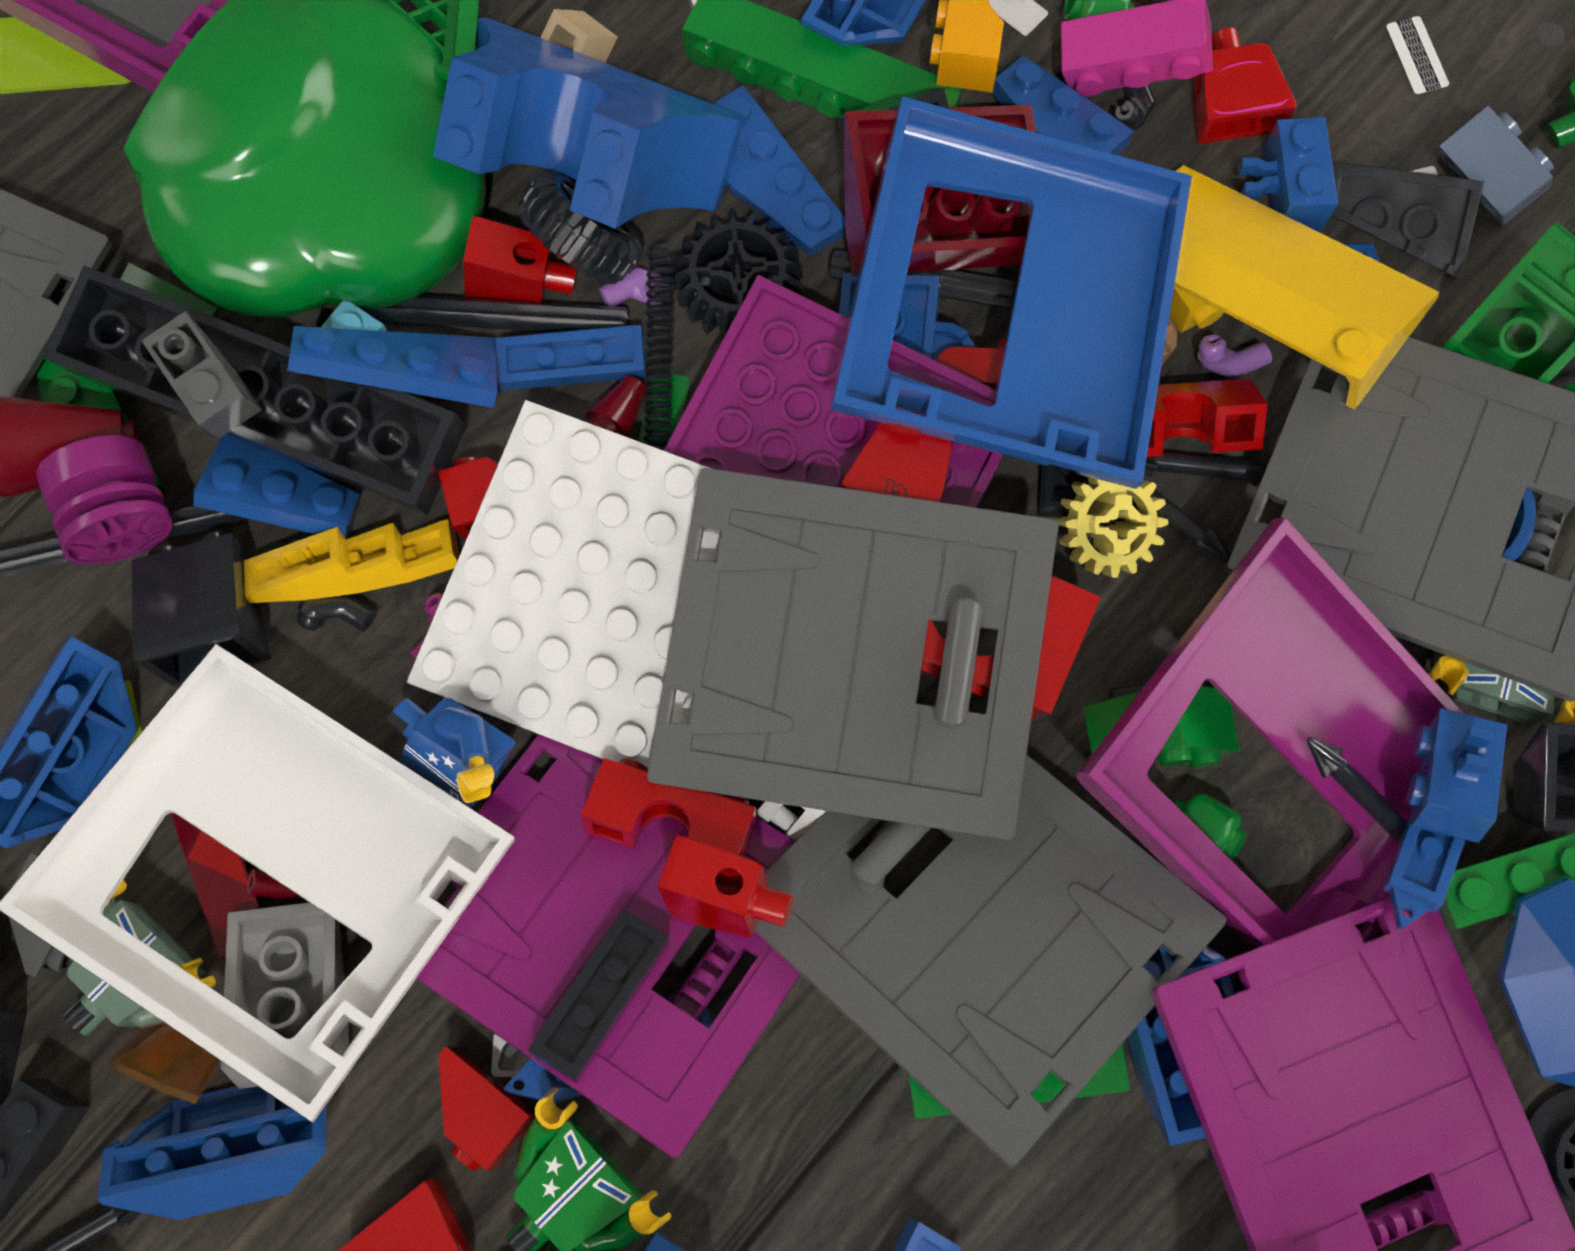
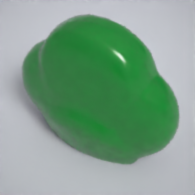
(300, 160)

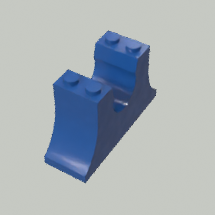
(608, 129)

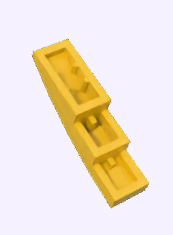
(340, 566)

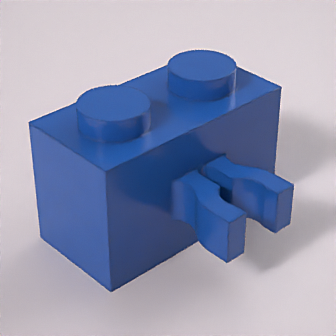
(1295, 172)
(1457, 775)

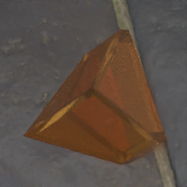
(169, 1064)

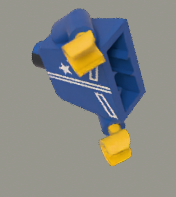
(452, 748)

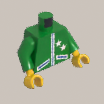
(574, 1189)

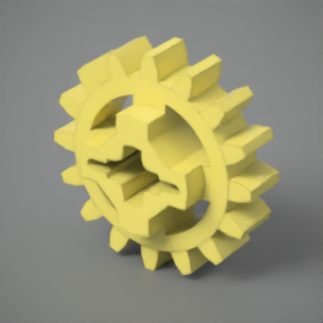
(1120, 542)

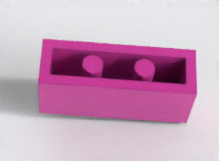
(1137, 46)

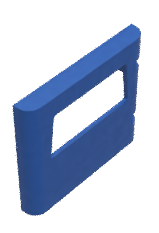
(1085, 303)

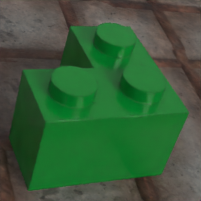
(1198, 738)

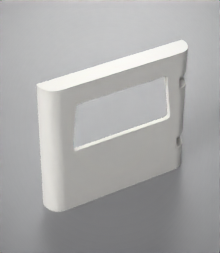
(303, 808)

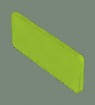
(40, 63)

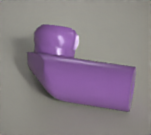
(632, 287)
(1229, 363)

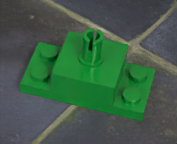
(1529, 315)

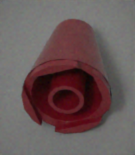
(37, 428)

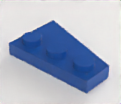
(1060, 109)
(273, 490)

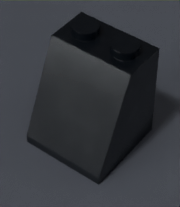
(189, 603)

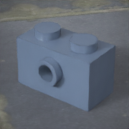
(1492, 153)

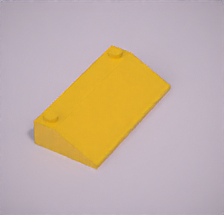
(1296, 284)

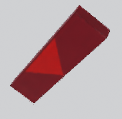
(218, 879)

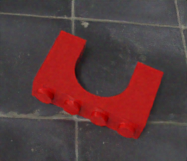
(1065, 626)

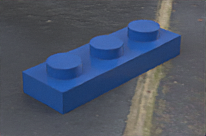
(570, 357)

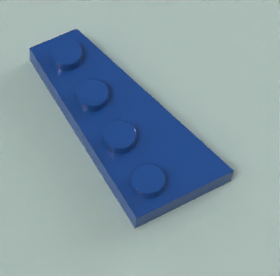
(777, 181)
(400, 361)

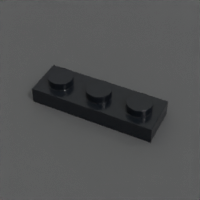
(599, 996)

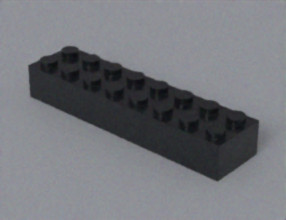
(333, 426)

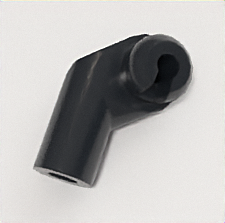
(1135, 107)
(349, 609)

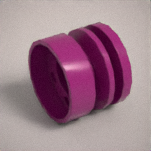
(103, 499)

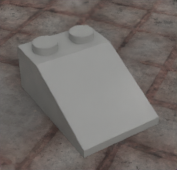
(283, 969)

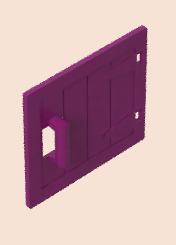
(547, 915)
(1353, 1078)

